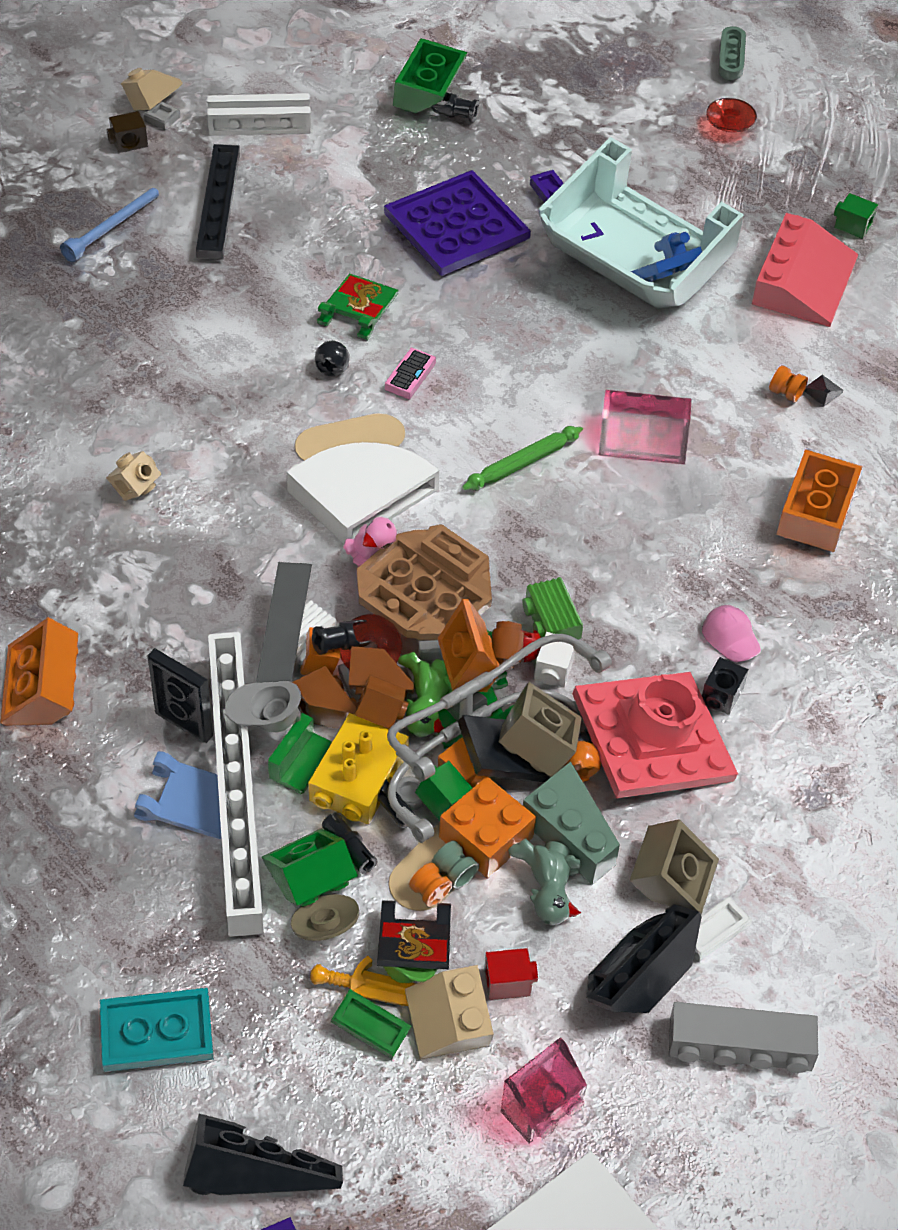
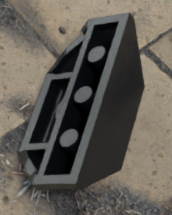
(646, 962)

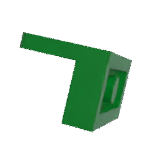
(298, 756)

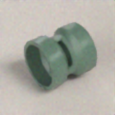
(455, 864)

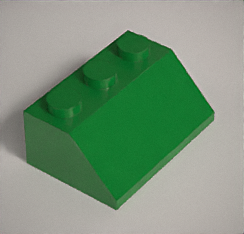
(427, 75)

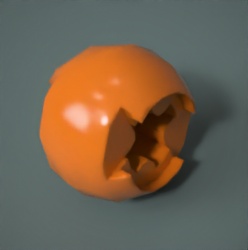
(585, 760)

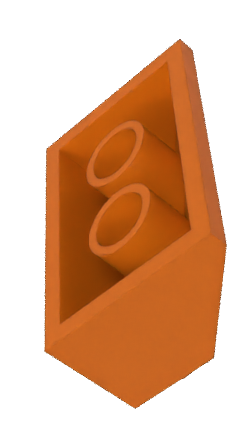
(40, 675)

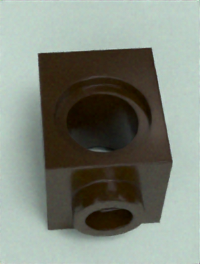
(127, 132)

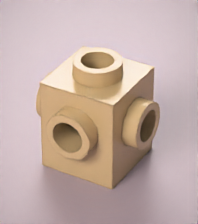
(134, 475)

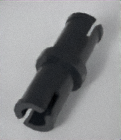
(358, 852)

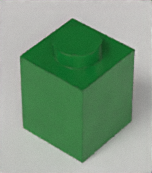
(855, 215)
(442, 789)

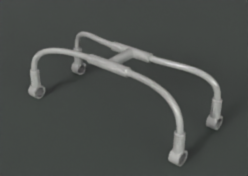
(424, 768)

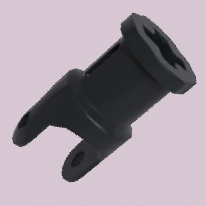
(458, 107)
(337, 637)

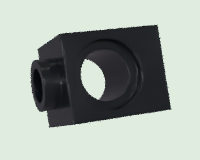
(724, 685)

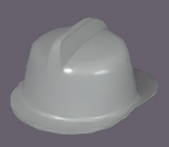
(265, 705)

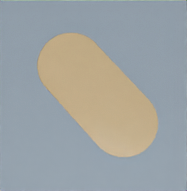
(368, 428)
(404, 871)

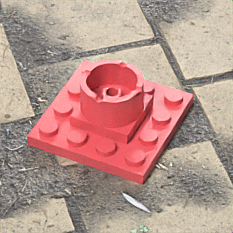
(654, 734)

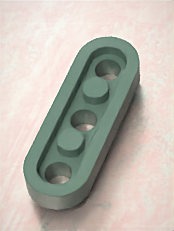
(732, 53)

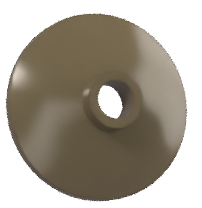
(325, 918)

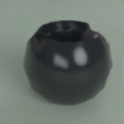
(332, 358)

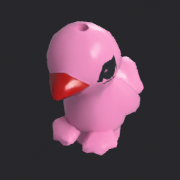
(373, 536)

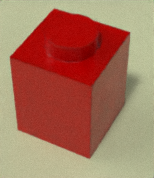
(509, 974)

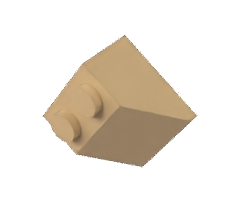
(449, 1013)

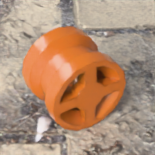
(430, 884)

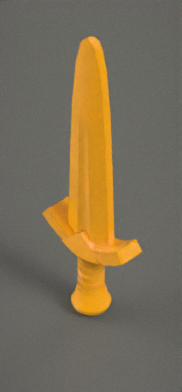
(366, 983)

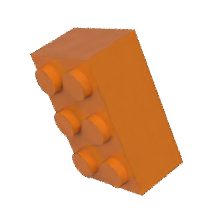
(819, 500)

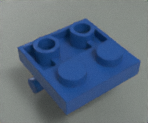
(675, 260)

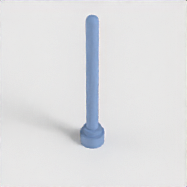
(73, 248)

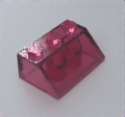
(645, 426)

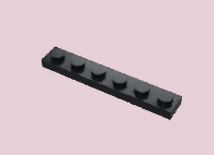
(218, 202)

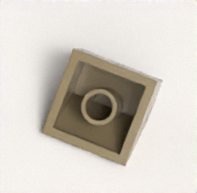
(541, 730)
(674, 866)

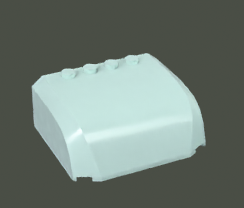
(631, 228)

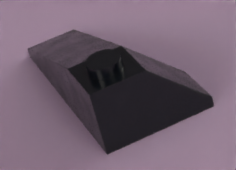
(232, 1163)

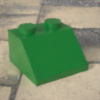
(311, 867)

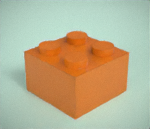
(487, 825)

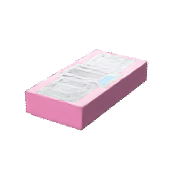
(410, 373)

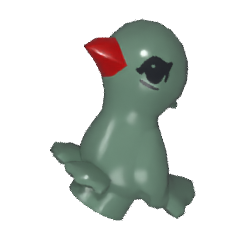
(551, 869)

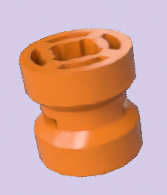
(788, 383)

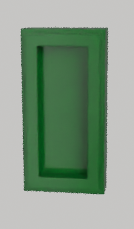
(370, 1023)

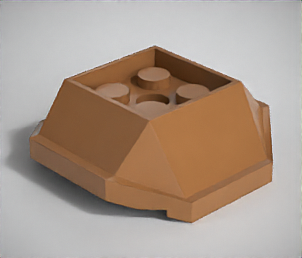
(424, 581)

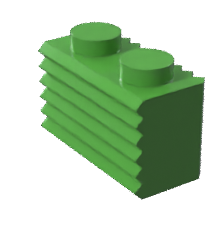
(552, 609)

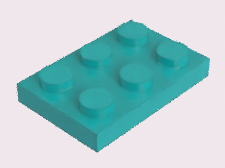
(156, 1029)

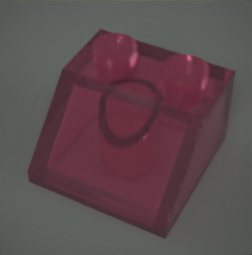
(543, 1092)

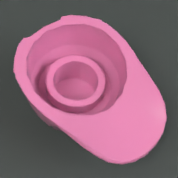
(731, 633)

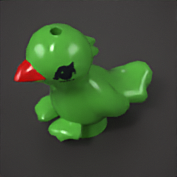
(430, 684)

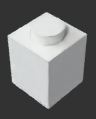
(554, 663)

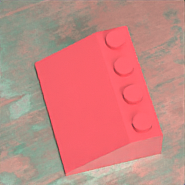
(804, 272)

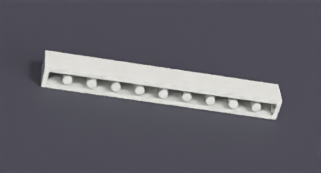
(235, 792)

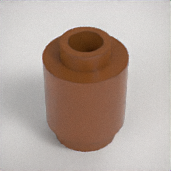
(507, 641)

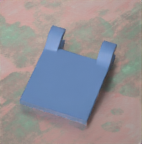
(187, 800)

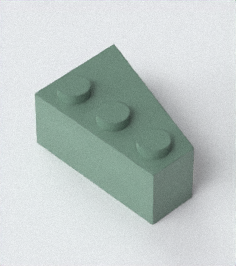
(571, 817)

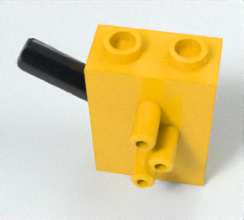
(357, 772)

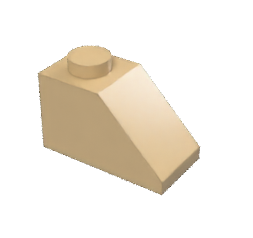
(148, 88)

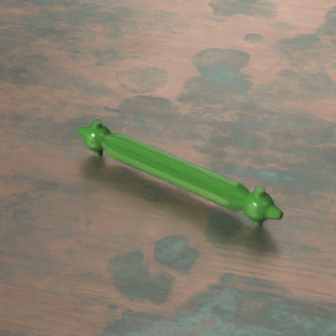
(522, 458)

